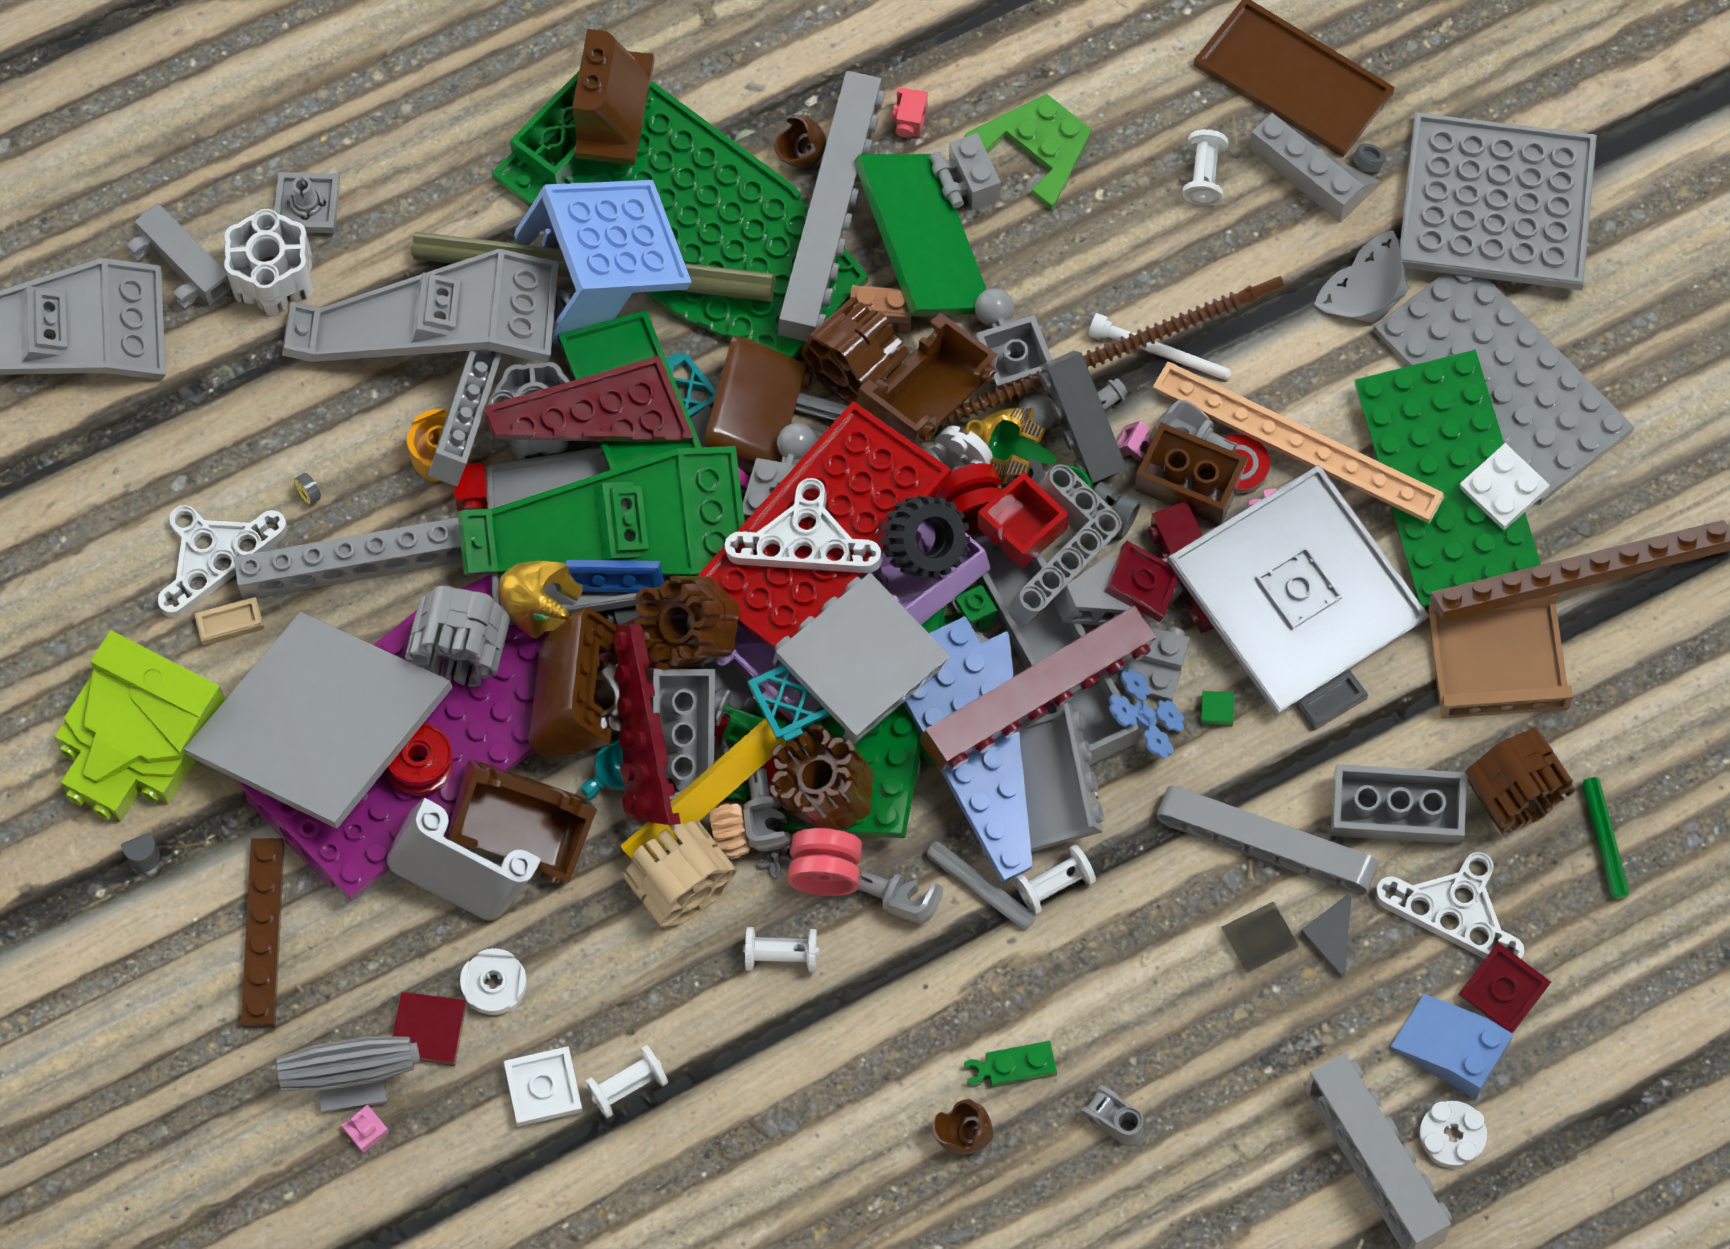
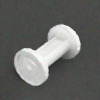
(1207, 146)
(1054, 879)
(780, 949)
(626, 1081)

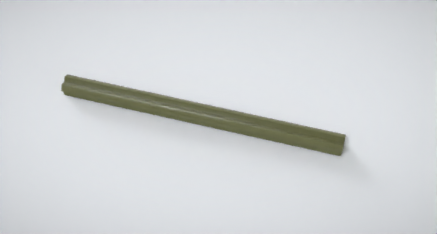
(703, 278)

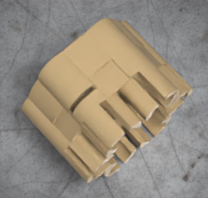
(683, 879)

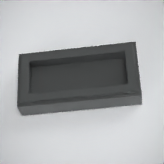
(1332, 700)

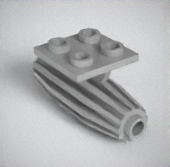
(348, 1071)

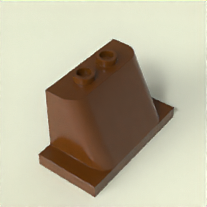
(610, 99)

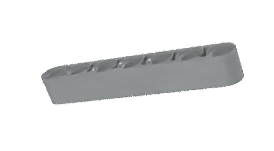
(1267, 840)

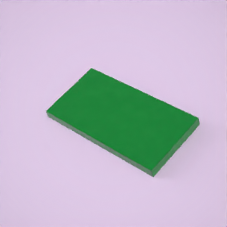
(921, 234)
(614, 345)

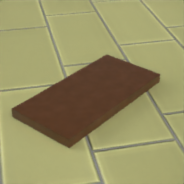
(1294, 76)

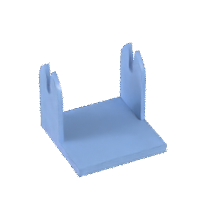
(611, 242)

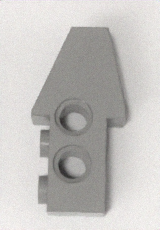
(1087, 603)

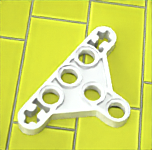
(789, 536)
(200, 562)
(1441, 899)

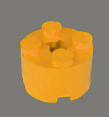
(424, 439)

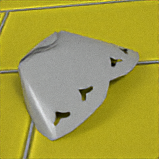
(1370, 286)

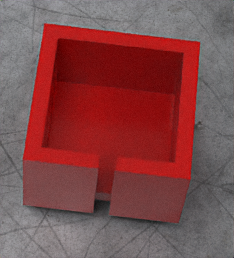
(1022, 520)

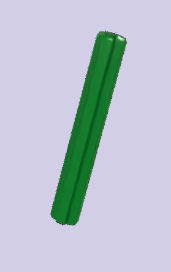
(1605, 838)

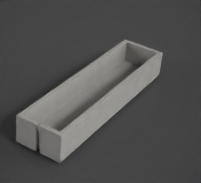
(1043, 638)

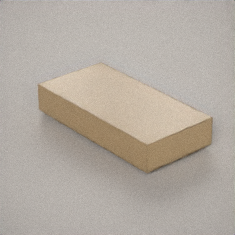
(229, 621)

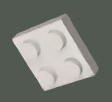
(1504, 486)
(543, 1086)

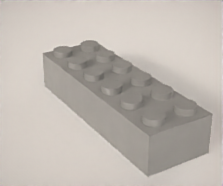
(1377, 1154)

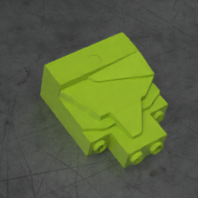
(132, 728)

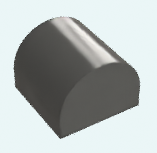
(142, 852)

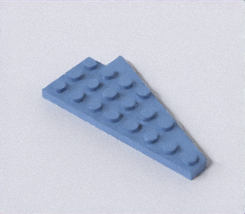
(992, 782)

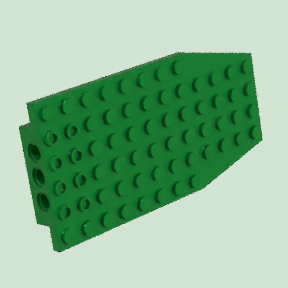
(717, 199)

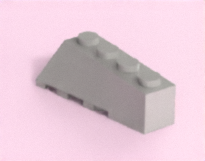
(1320, 177)

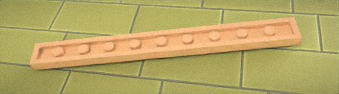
(1300, 442)

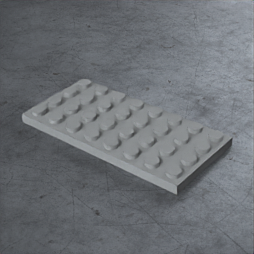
(1538, 395)

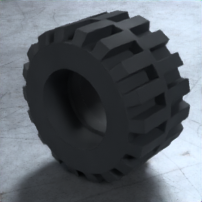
(902, 530)

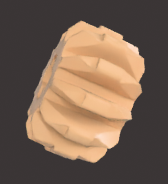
(729, 830)

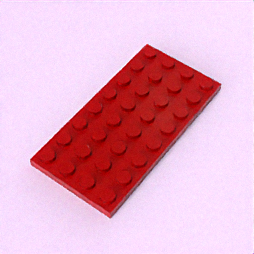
(864, 475)

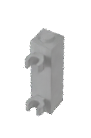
(183, 254)

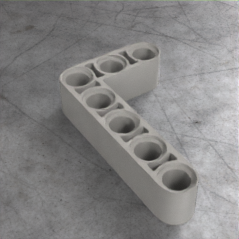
(1073, 555)

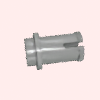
(1112, 393)

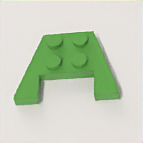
(1047, 135)

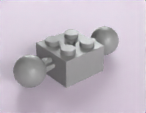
(1018, 347)
(792, 444)

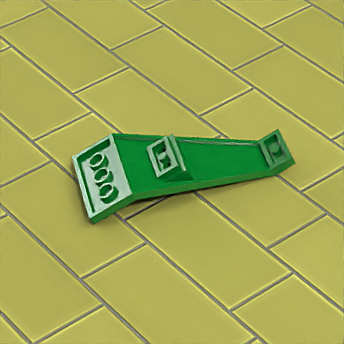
(676, 514)

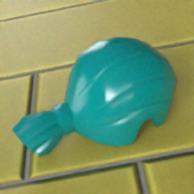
(607, 770)

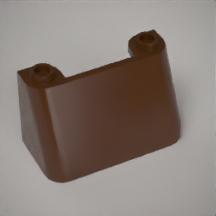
(931, 381)
(755, 401)
(563, 703)
(518, 813)

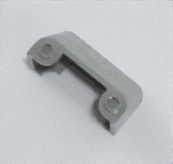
(453, 871)

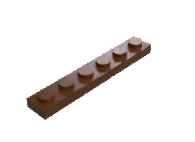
(263, 933)

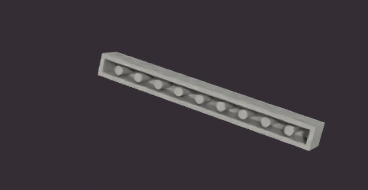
(829, 207)

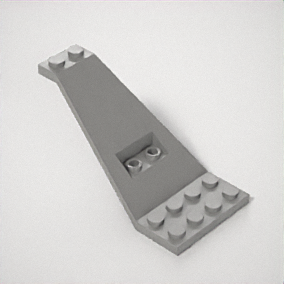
(481, 303)
(100, 321)

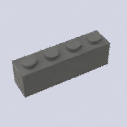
(1082, 416)

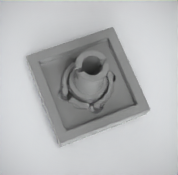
(306, 192)

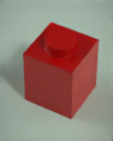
(472, 488)

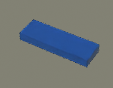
(616, 575)

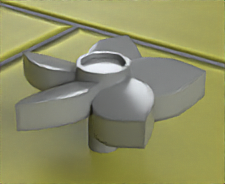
(775, 860)

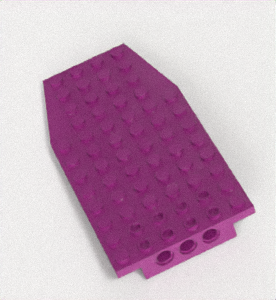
(481, 724)

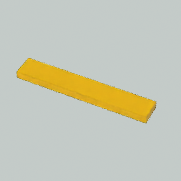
(713, 784)

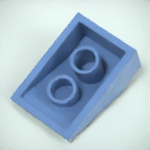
(1452, 1044)

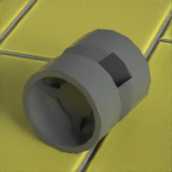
(1123, 505)

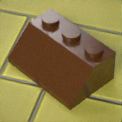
(1192, 470)

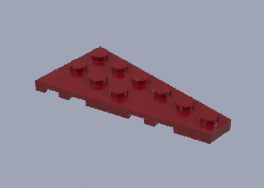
(613, 405)
(641, 734)

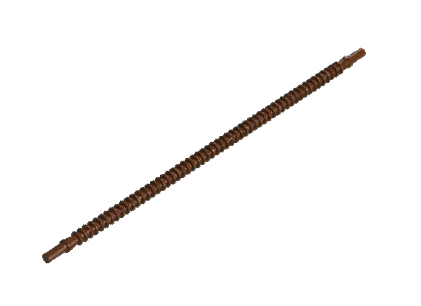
(1244, 296)

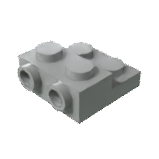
(1162, 664)

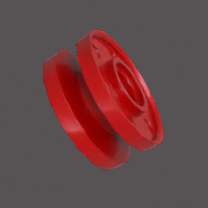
(427, 775)

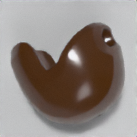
(795, 142)
(964, 1128)

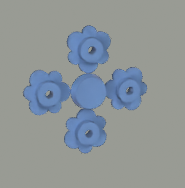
(1143, 715)

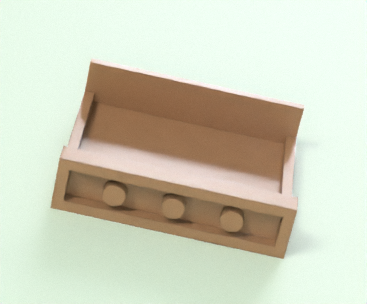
(1500, 660)

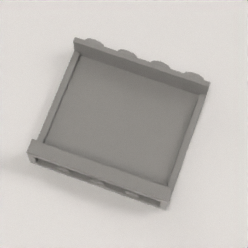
(861, 656)
(1058, 780)

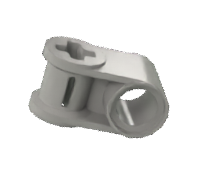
(1109, 1111)

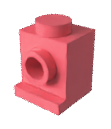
(910, 112)

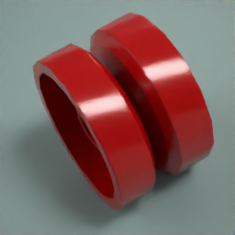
(971, 490)

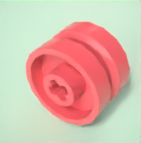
(824, 862)

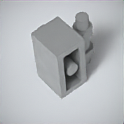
(973, 170)

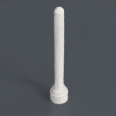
(1103, 328)

